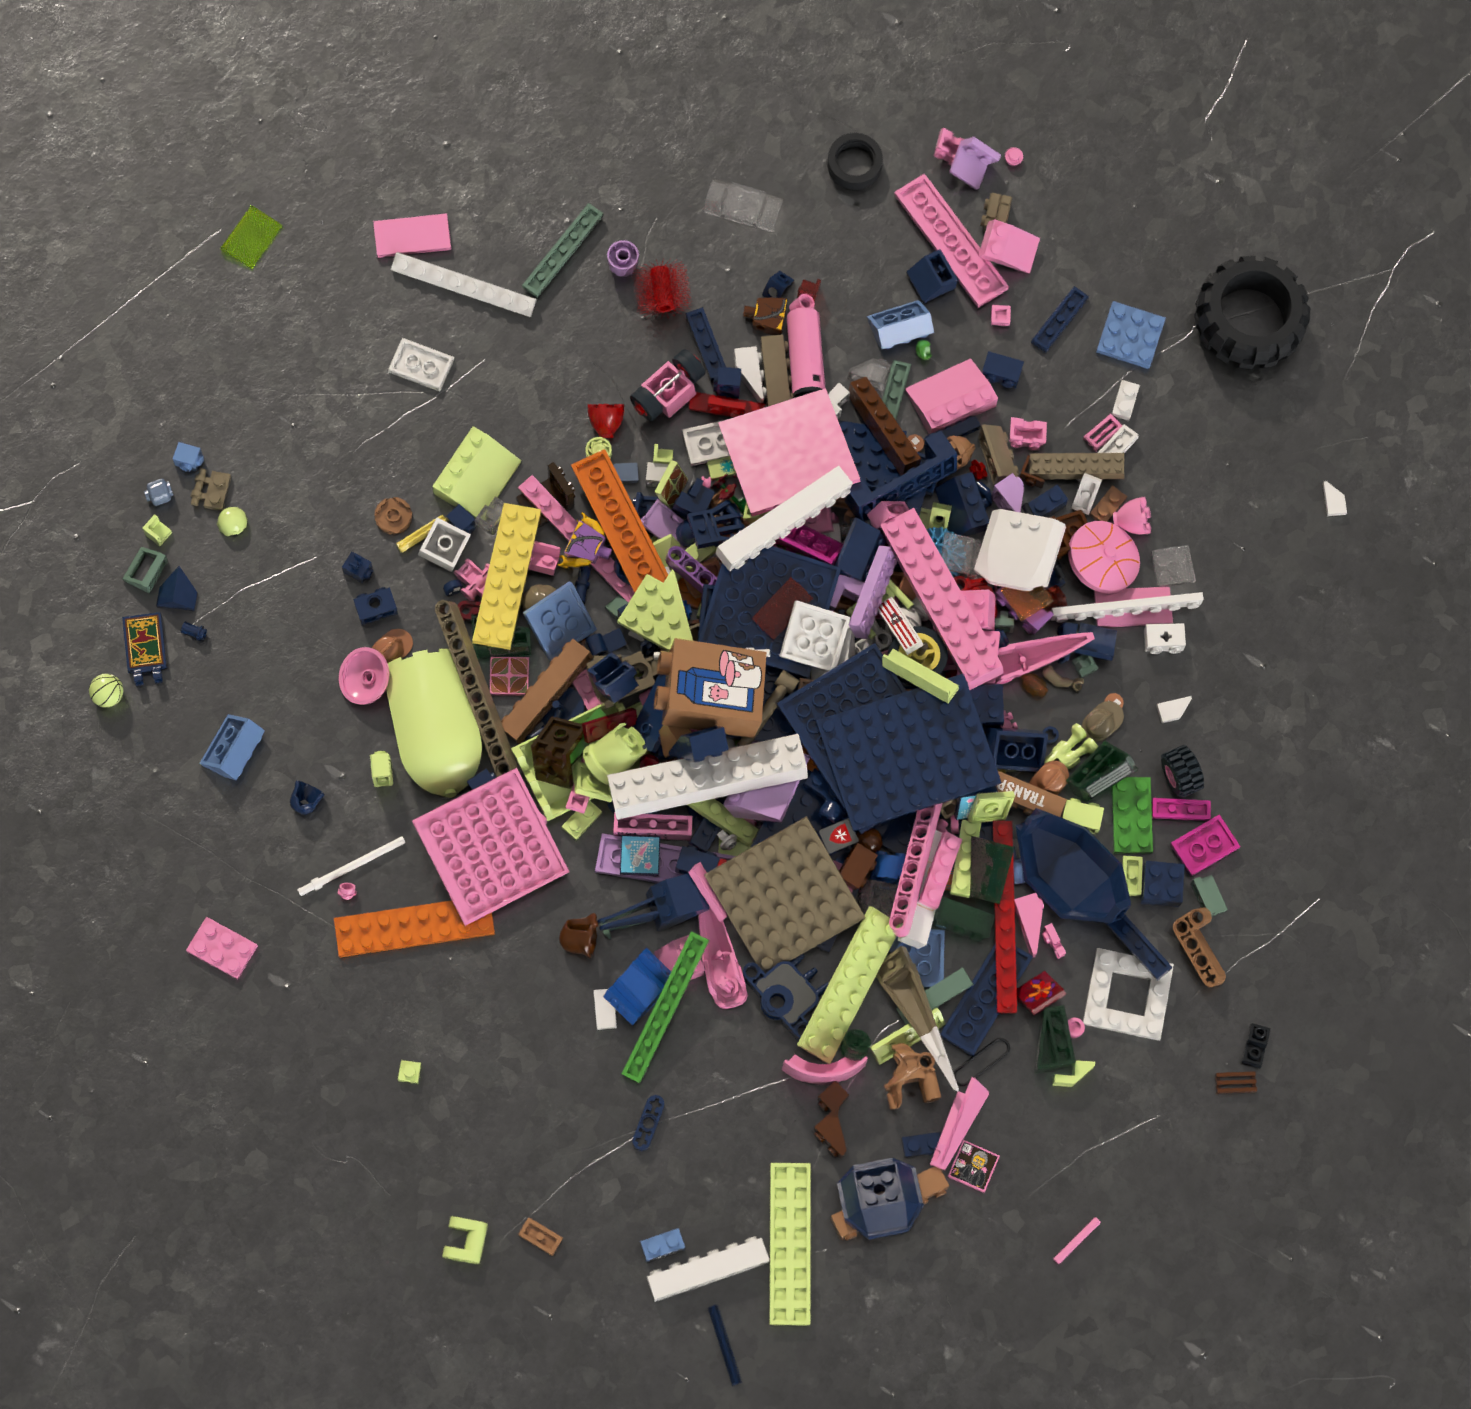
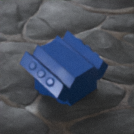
(638, 987)

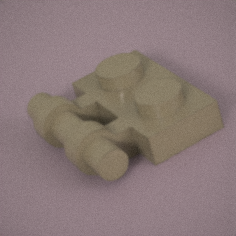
(216, 492)

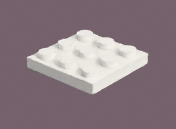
(814, 636)

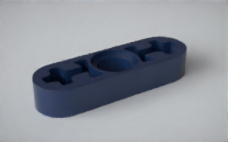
(658, 1110)

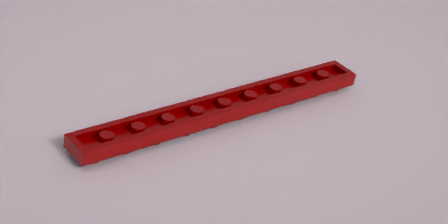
(1005, 930)

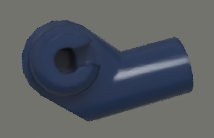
(986, 494)

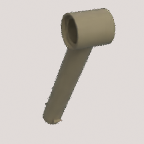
(785, 684)

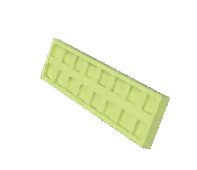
(848, 986)
(790, 1243)

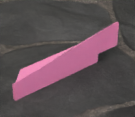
(960, 1118)

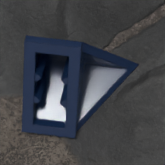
(177, 592)

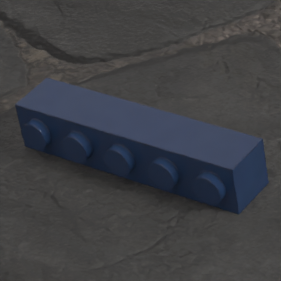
(961, 428)

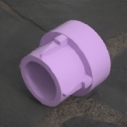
(623, 249)

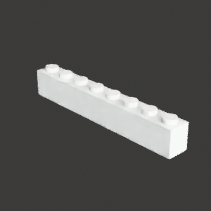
(784, 518)

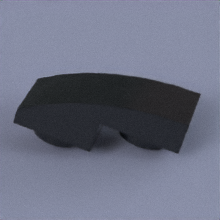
(1255, 1045)

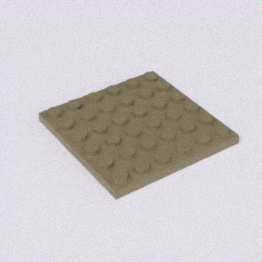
(785, 895)

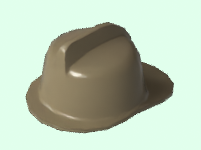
(1103, 721)

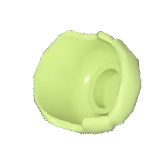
(232, 521)

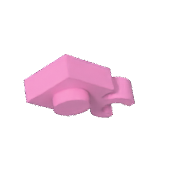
(1050, 936)

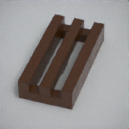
(1219, 1090)

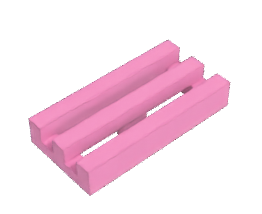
(1092, 442)

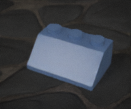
(901, 324)
(232, 746)

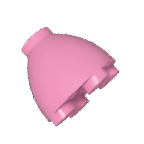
(1133, 516)

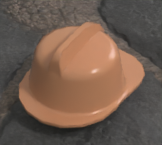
(394, 644)
(1051, 777)

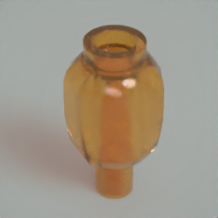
(1034, 684)

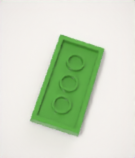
(1132, 816)

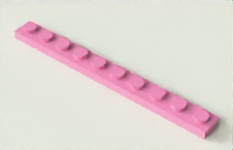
(566, 525)

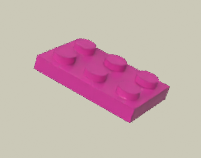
(1205, 845)

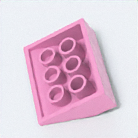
(952, 396)

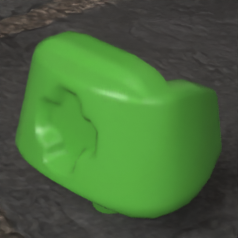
(923, 349)

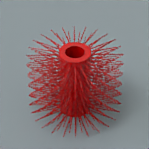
(662, 288)

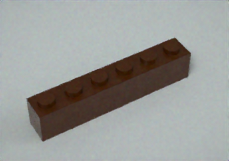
(883, 426)

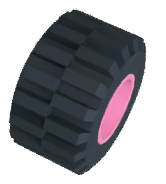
(1182, 771)

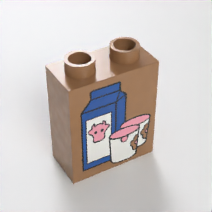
(711, 687)

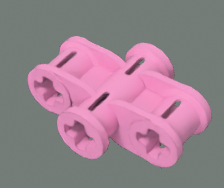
(473, 578)

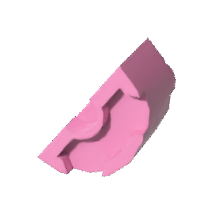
(947, 146)
(1027, 433)

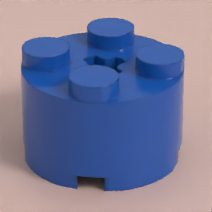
(888, 867)

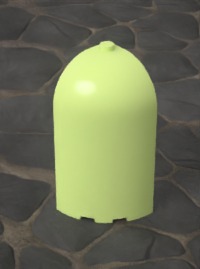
(433, 722)

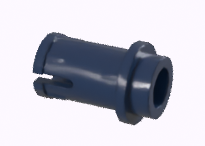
(193, 630)

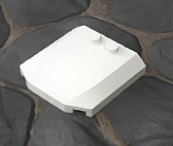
(1019, 550)

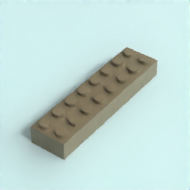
(1076, 464)

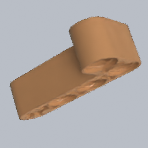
(1202, 949)

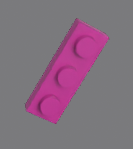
(1181, 809)

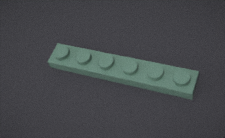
(562, 250)

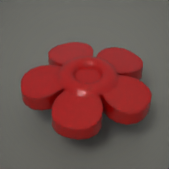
(978, 469)

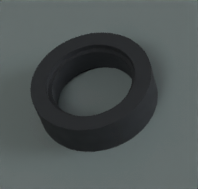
(854, 140)

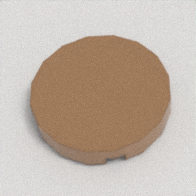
(393, 515)

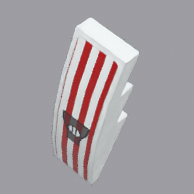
(899, 626)

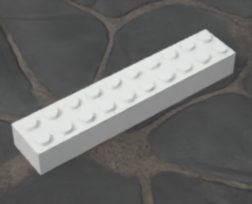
(690, 782)

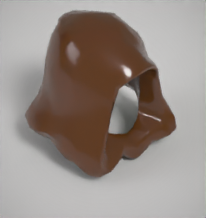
(580, 935)

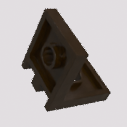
(557, 487)
(555, 751)

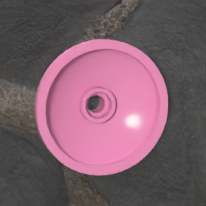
(356, 674)

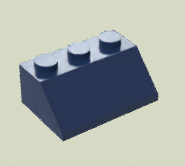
(967, 509)
(859, 550)
(1017, 748)

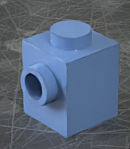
(188, 457)

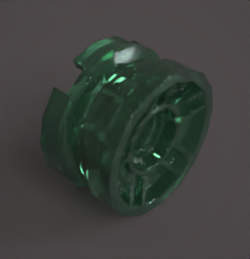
(857, 1038)

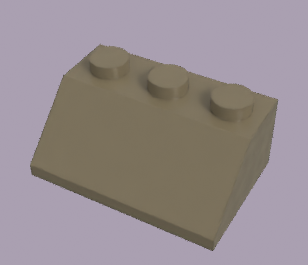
(996, 453)

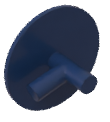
(567, 706)

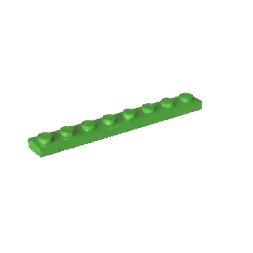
(665, 1007)

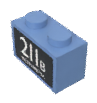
(662, 1245)

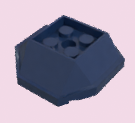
(884, 1213)

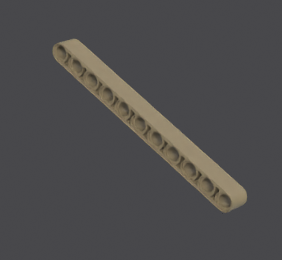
(480, 686)

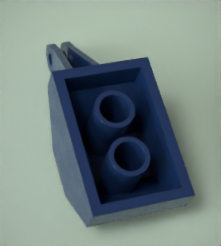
(670, 904)

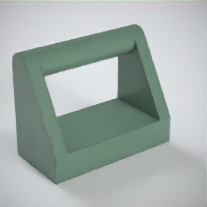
(153, 573)

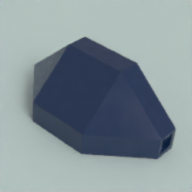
(1071, 869)

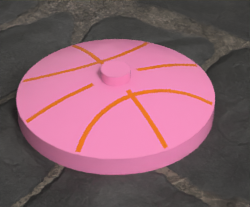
(1104, 557)

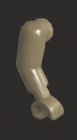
(1058, 681)

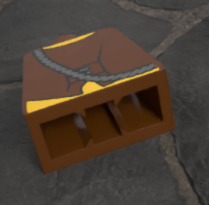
(767, 315)

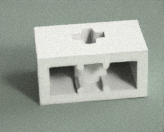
(1172, 632)

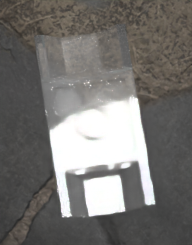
(743, 204)

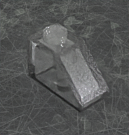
(874, 370)

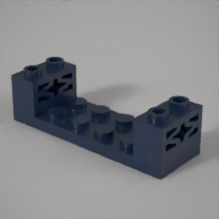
(939, 464)

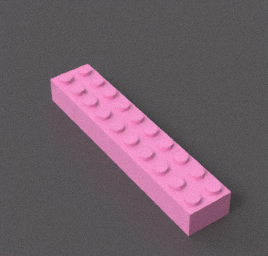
(941, 598)

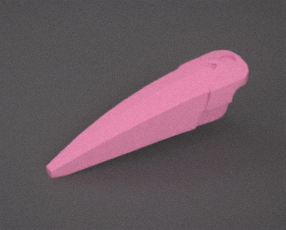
(1033, 654)
(720, 963)

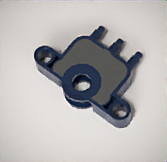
(790, 985)

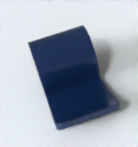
(605, 644)

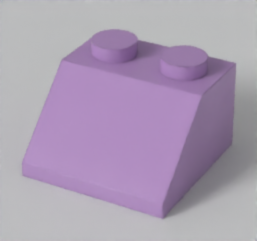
(1009, 493)

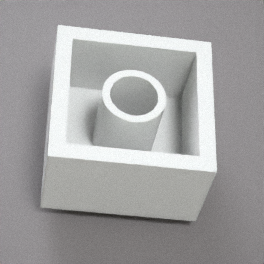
(444, 544)

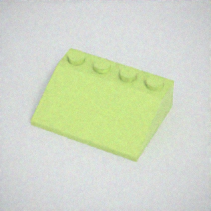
(476, 473)

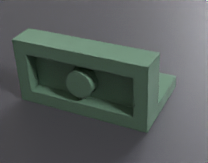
(1208, 894)

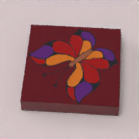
(1039, 992)

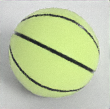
(106, 690)

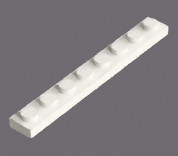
(463, 284)
(1134, 606)

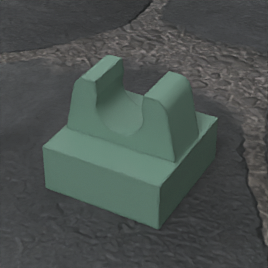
(1004, 622)
(1084, 665)

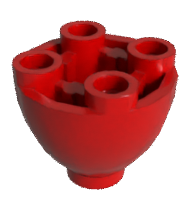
(605, 418)

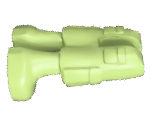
(1063, 749)

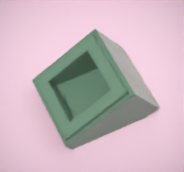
(613, 606)

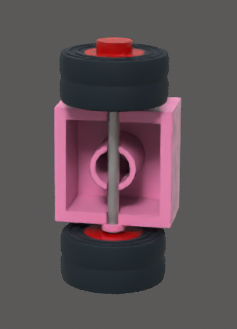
(668, 387)

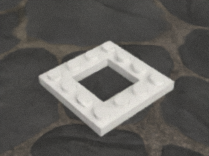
(1099, 1016)

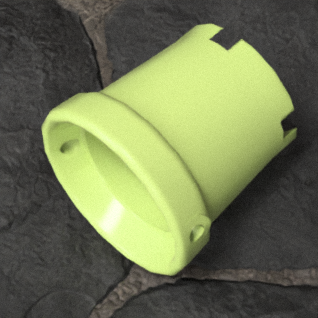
(614, 752)

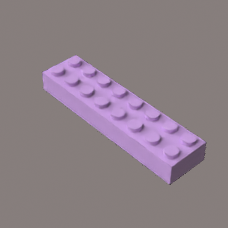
(872, 592)

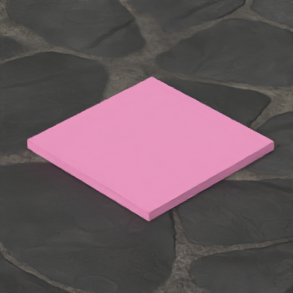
(786, 449)
(490, 846)

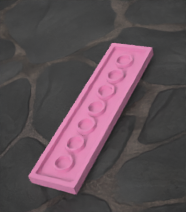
(947, 233)

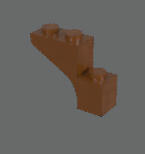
(829, 1127)

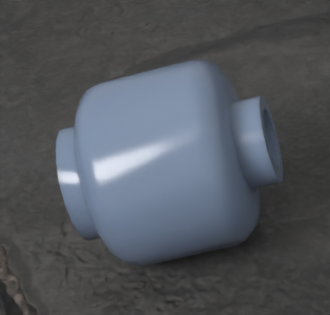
(158, 492)

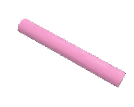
(1076, 1241)

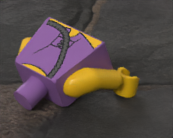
(585, 544)

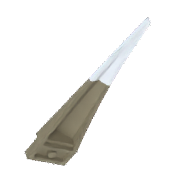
(903, 984)

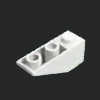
(751, 375)

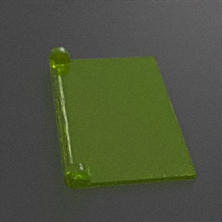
(251, 236)

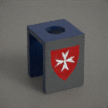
(838, 836)

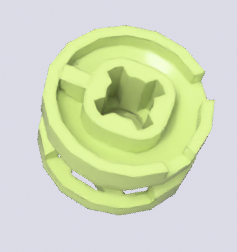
(596, 444)

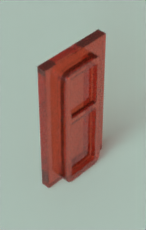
(777, 611)

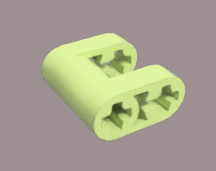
(474, 1240)

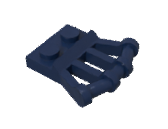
(704, 525)

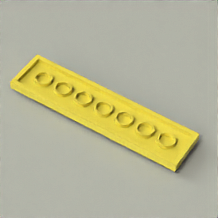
(506, 576)

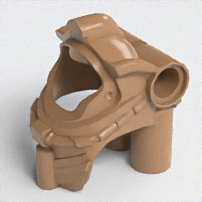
(910, 1071)

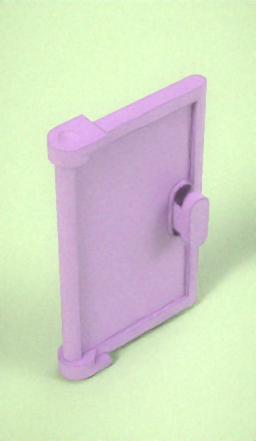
(659, 521)

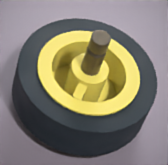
(931, 654)

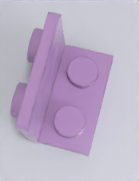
(972, 161)

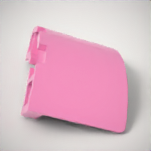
(822, 1073)

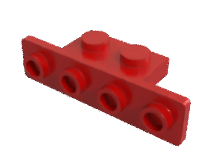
(723, 405)

